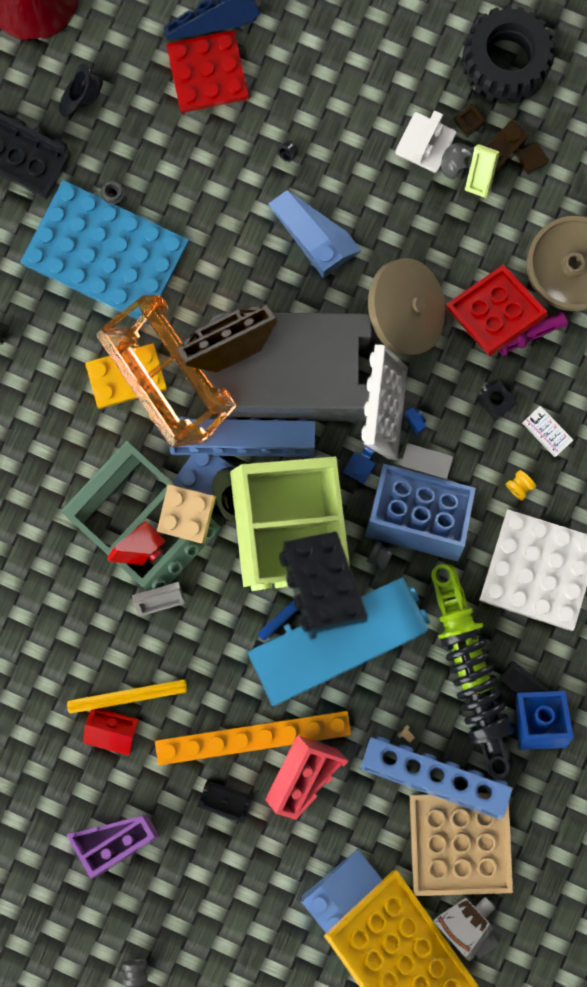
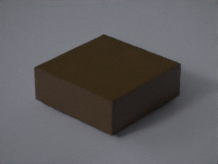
(469, 120)
(532, 158)

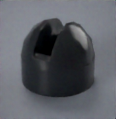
(287, 156)

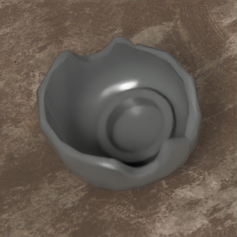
(454, 159)

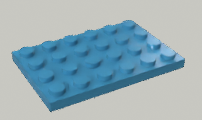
(103, 250)

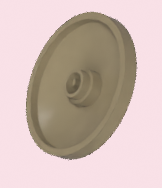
(559, 263)
(406, 307)

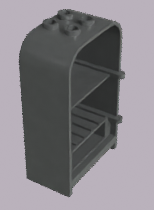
(302, 370)

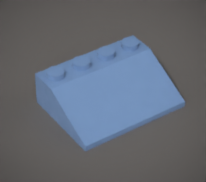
(421, 512)
(340, 890)

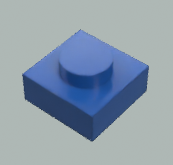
(415, 420)

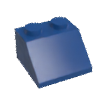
(542, 720)

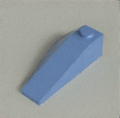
(317, 236)

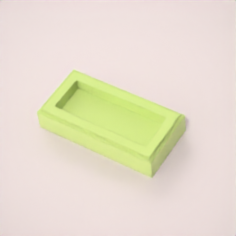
(482, 170)

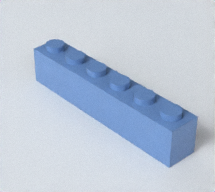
(254, 438)

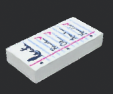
(547, 431)

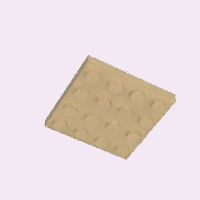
(458, 848)

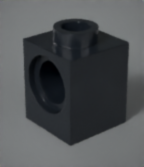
(494, 410)

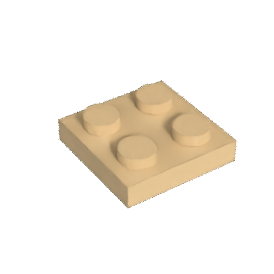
(186, 514)

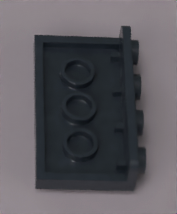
(30, 156)
(322, 583)

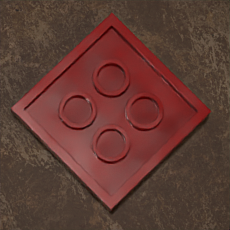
(207, 71)
(496, 310)

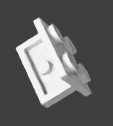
(425, 141)

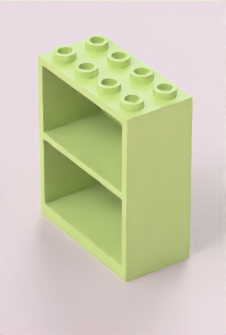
(280, 505)

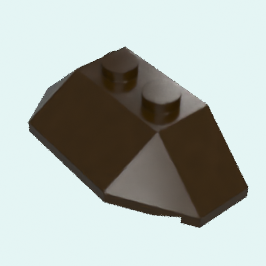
(228, 339)

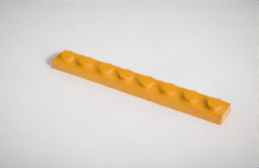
(251, 737)

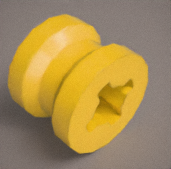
(521, 485)

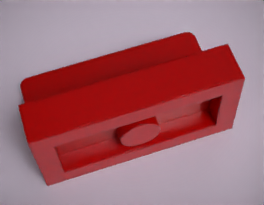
(110, 731)

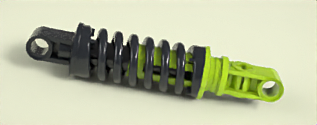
(477, 685)

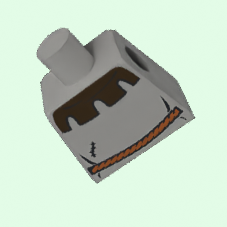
(466, 925)

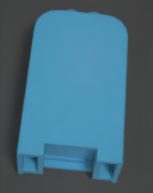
(298, 664)

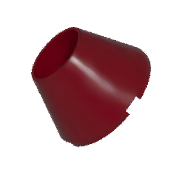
(35, 17)

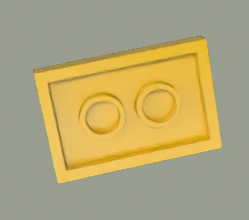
(109, 383)

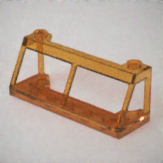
(122, 343)

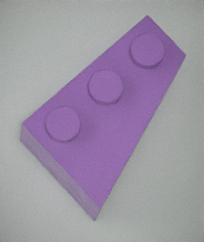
(112, 843)

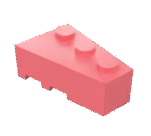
(302, 775)

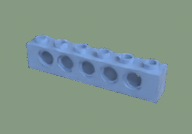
(421, 781)

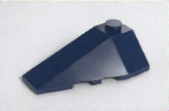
(212, 16)

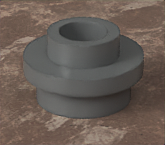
(112, 187)

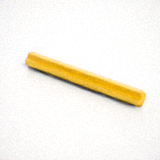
(127, 696)

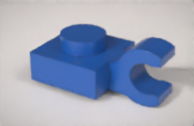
(360, 465)

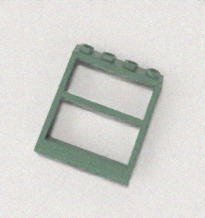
(102, 485)

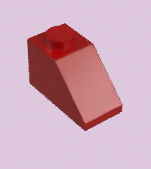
(138, 546)

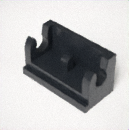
(225, 801)

